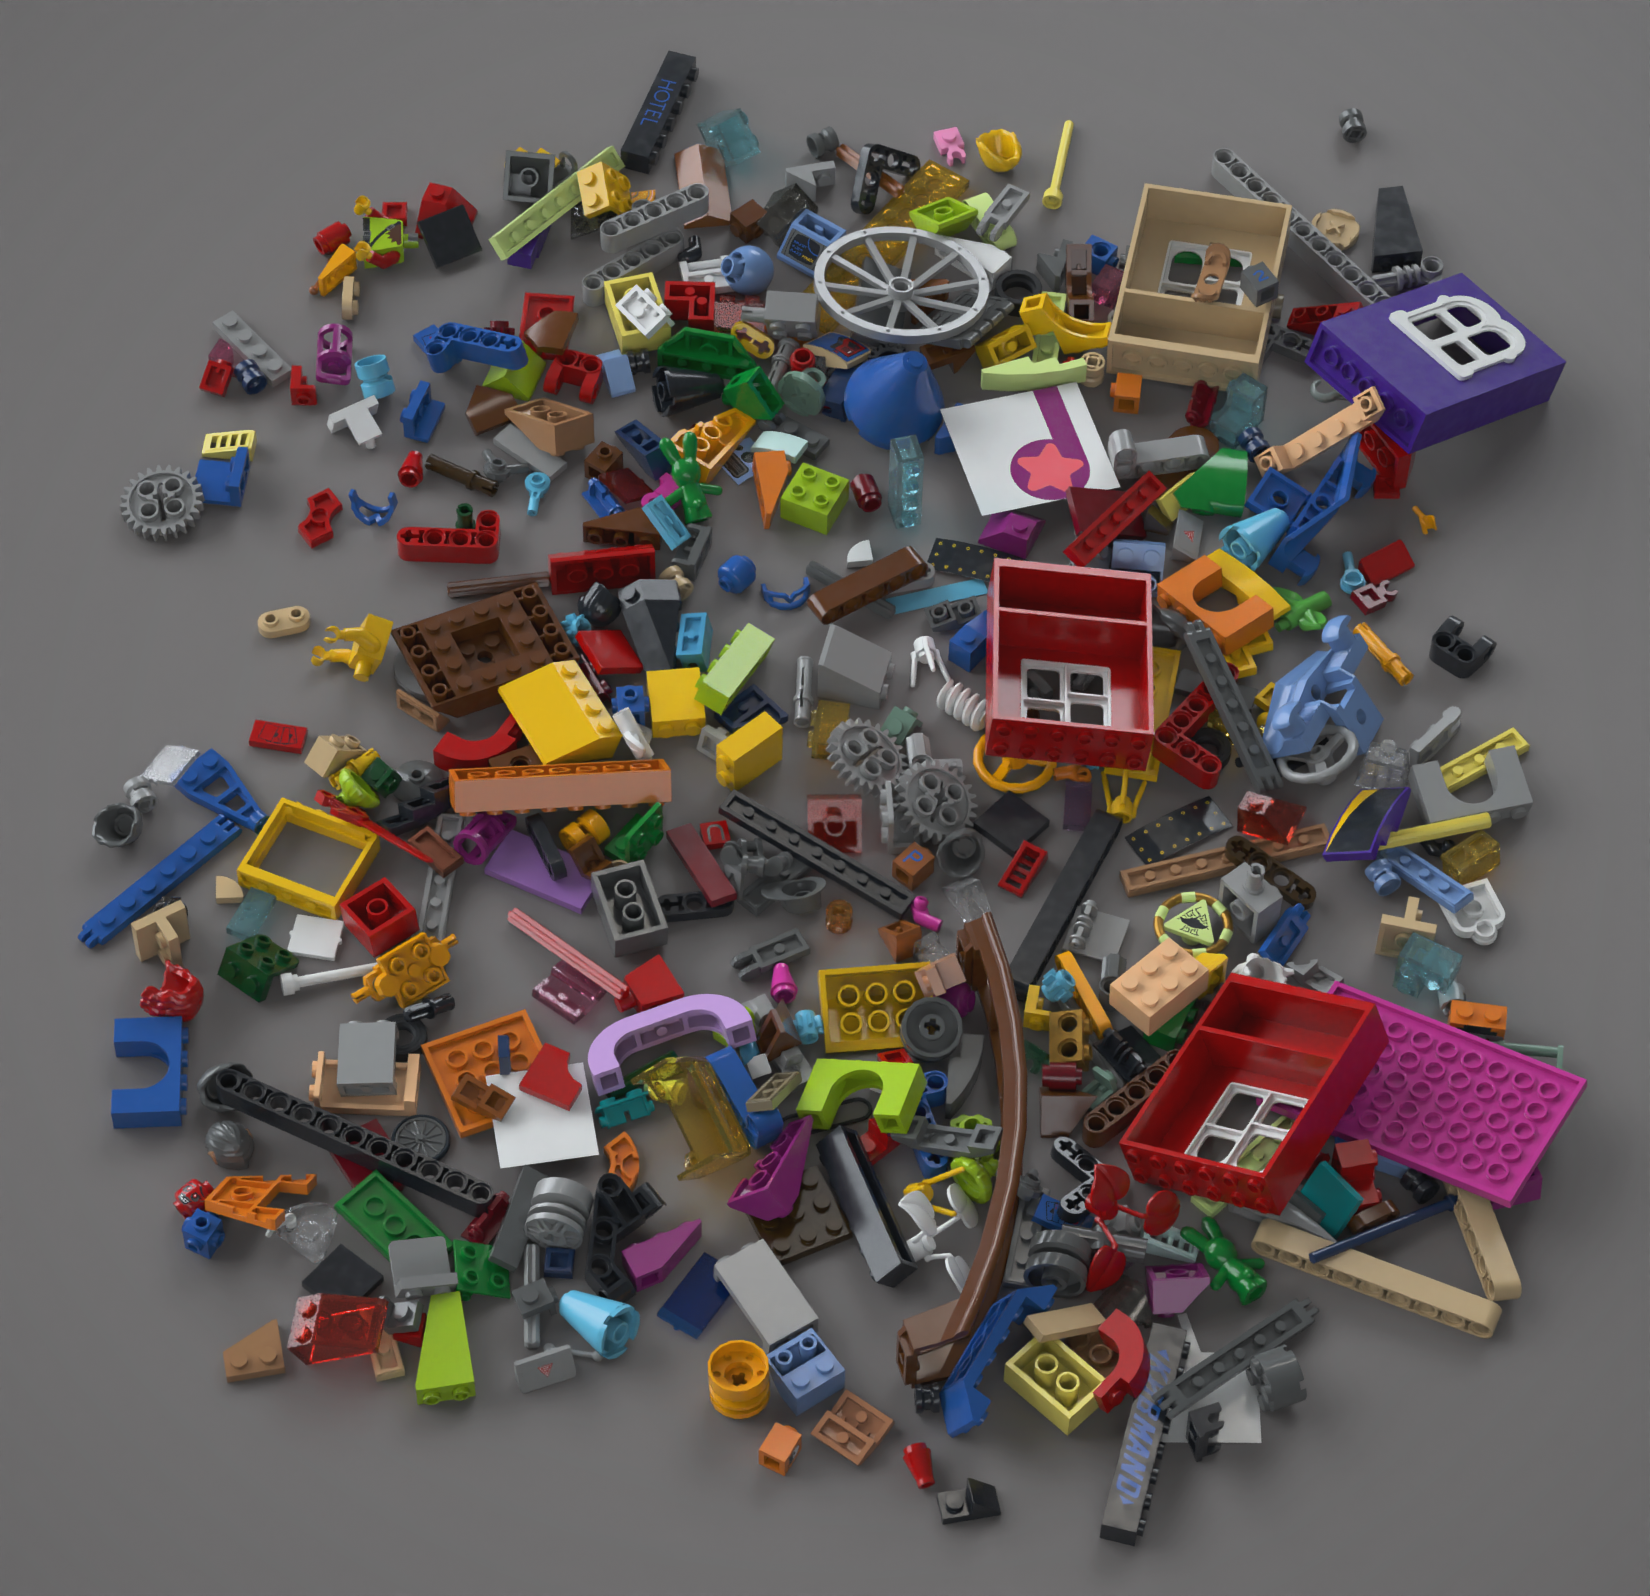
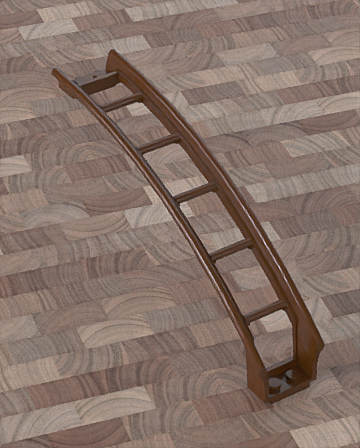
(937, 1338)

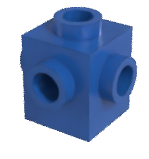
(631, 697)
(203, 1233)

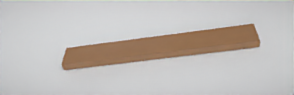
(1214, 862)

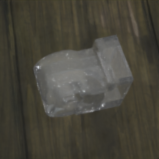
(929, 949)

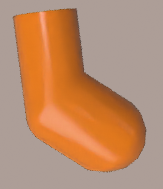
(1073, 772)

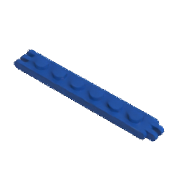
(159, 881)

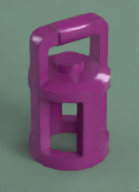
(334, 360)
(487, 832)

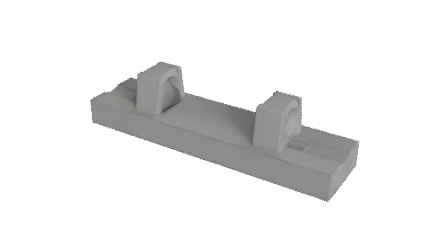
(790, 1059)

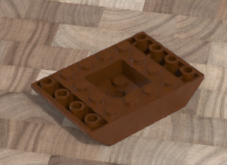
(508, 628)

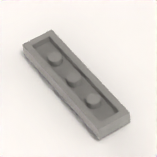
(251, 346)

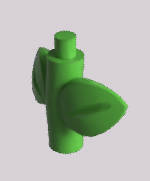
(1303, 612)

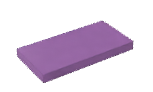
(521, 866)

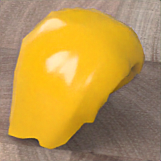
(999, 150)

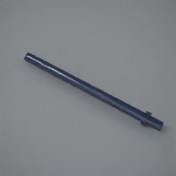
(1376, 1232)

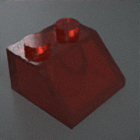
(836, 820)

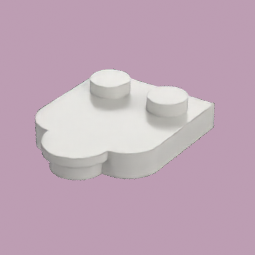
(1480, 917)

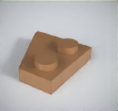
(255, 1355)

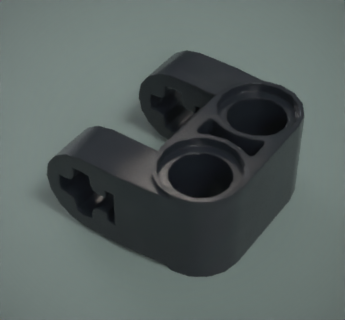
(1454, 653)

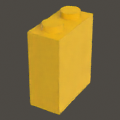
(673, 702)
(749, 752)

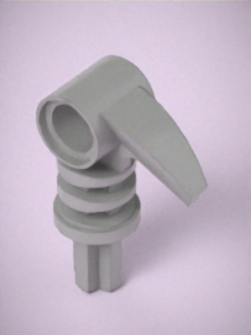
(1429, 272)

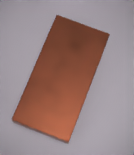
(443, 855)

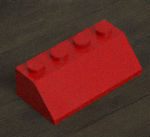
(611, 567)

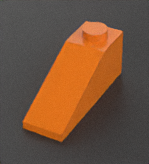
(770, 479)

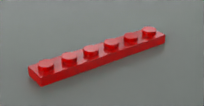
(1114, 520)

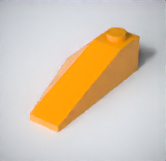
(716, 440)

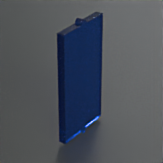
(695, 1299)

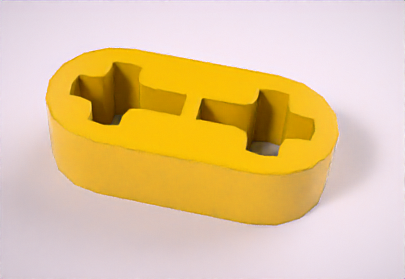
(757, 335)

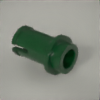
(465, 517)

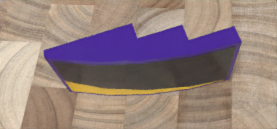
(1366, 824)

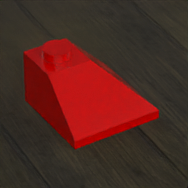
(440, 199)

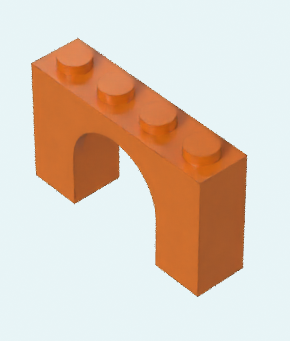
(1231, 627)

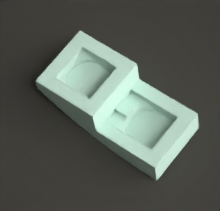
(780, 441)

